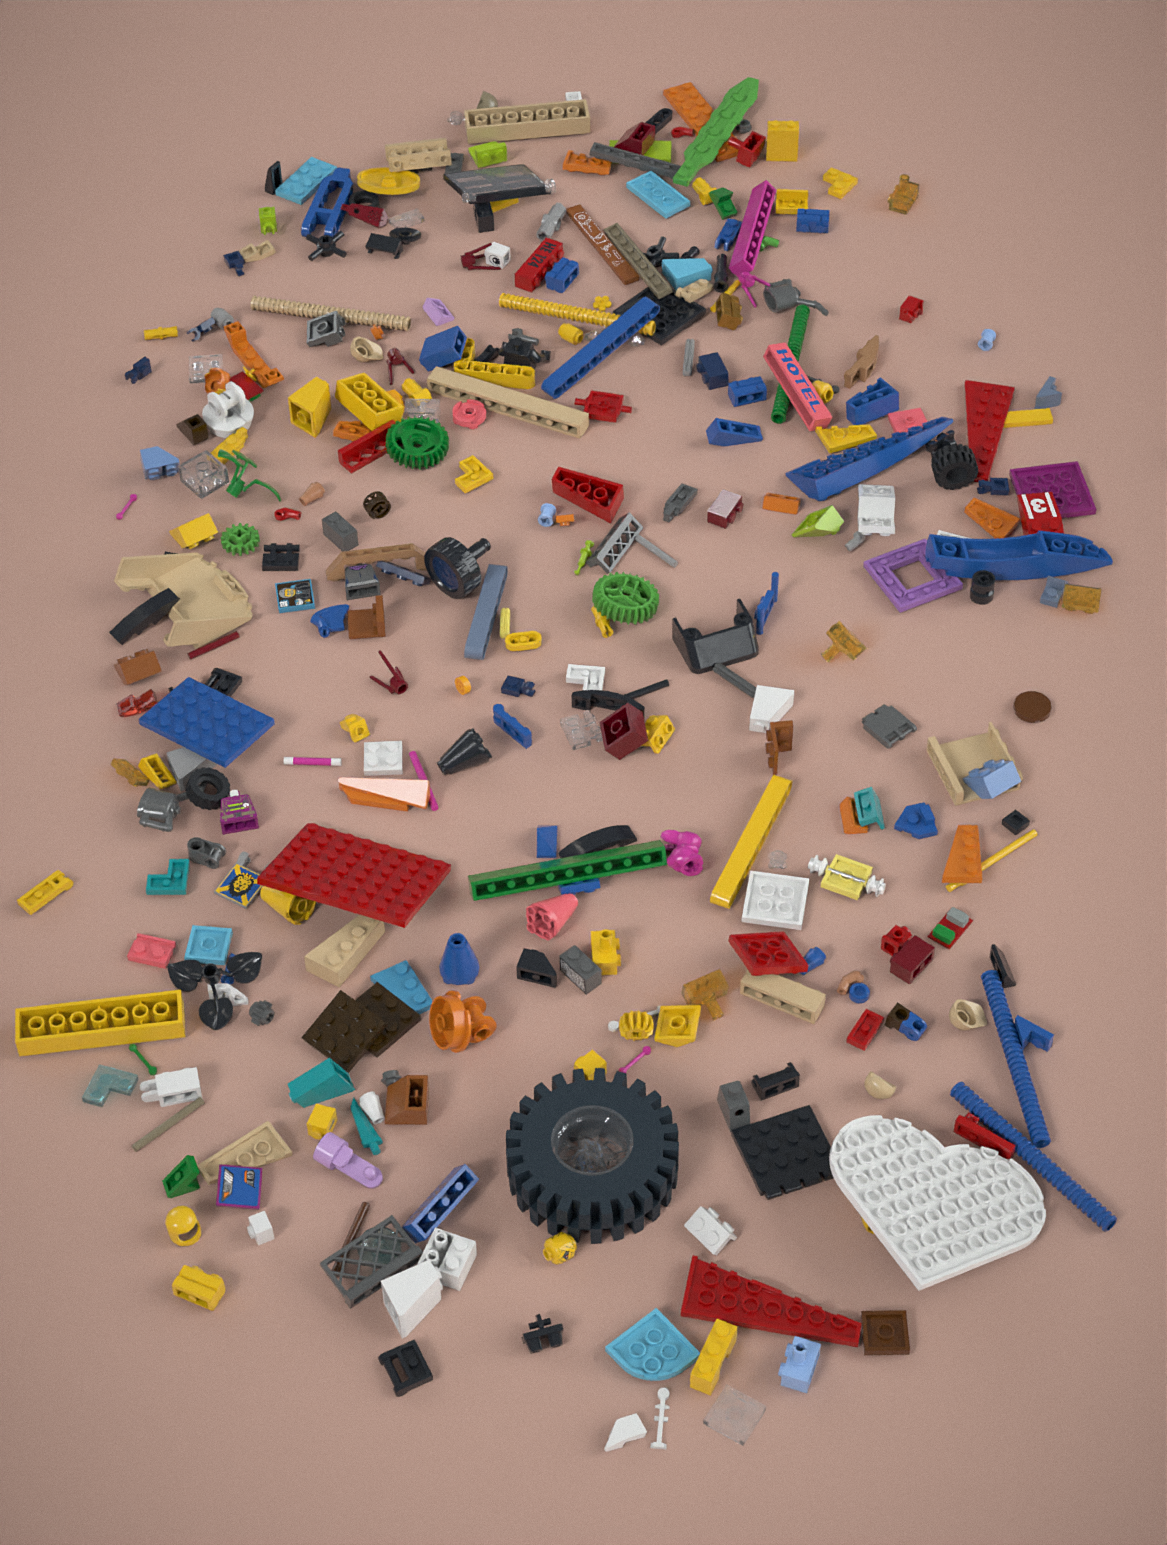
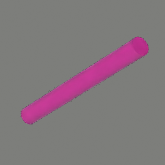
(421, 775)

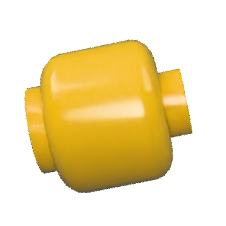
(824, 390)

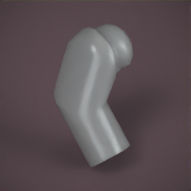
(857, 540)

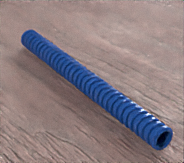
(1015, 1059)
(1034, 1157)

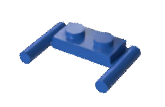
(766, 604)

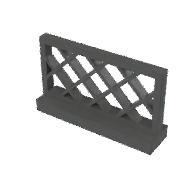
(373, 1282)

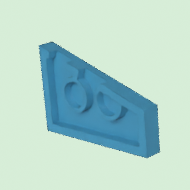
(405, 985)

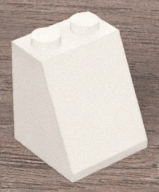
(412, 1295)

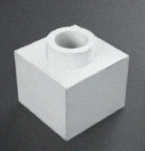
(260, 1228)

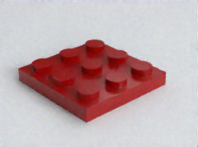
(768, 953)

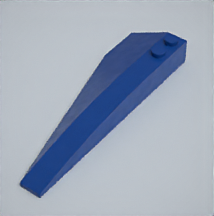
(844, 470)

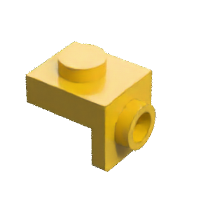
(355, 726)

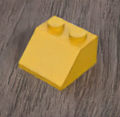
(194, 531)

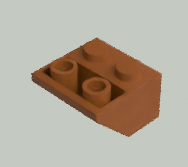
(138, 667)
(408, 1101)

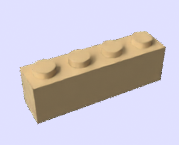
(784, 995)

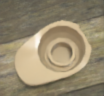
(365, 350)
(967, 1015)

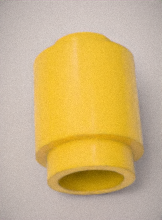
(570, 333)

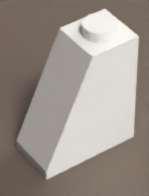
(769, 706)

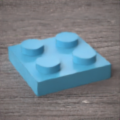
(208, 944)

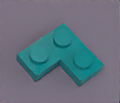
(172, 883)

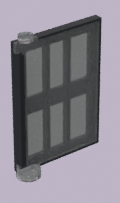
(498, 184)

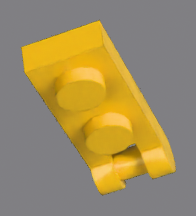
(44, 892)

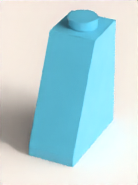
(685, 271)

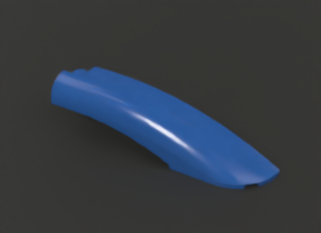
(1016, 557)

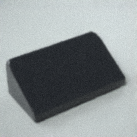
(1001, 965)

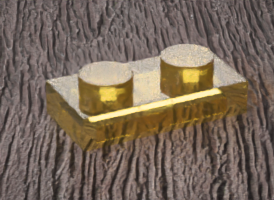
(130, 772)

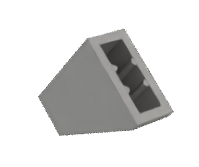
(184, 762)

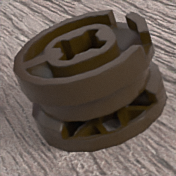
(377, 506)

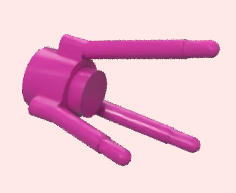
(748, 280)

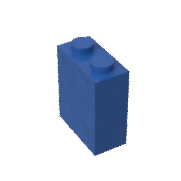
(443, 348)

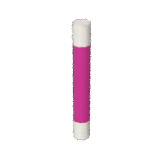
(312, 761)

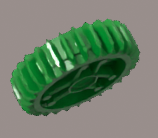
(421, 432)

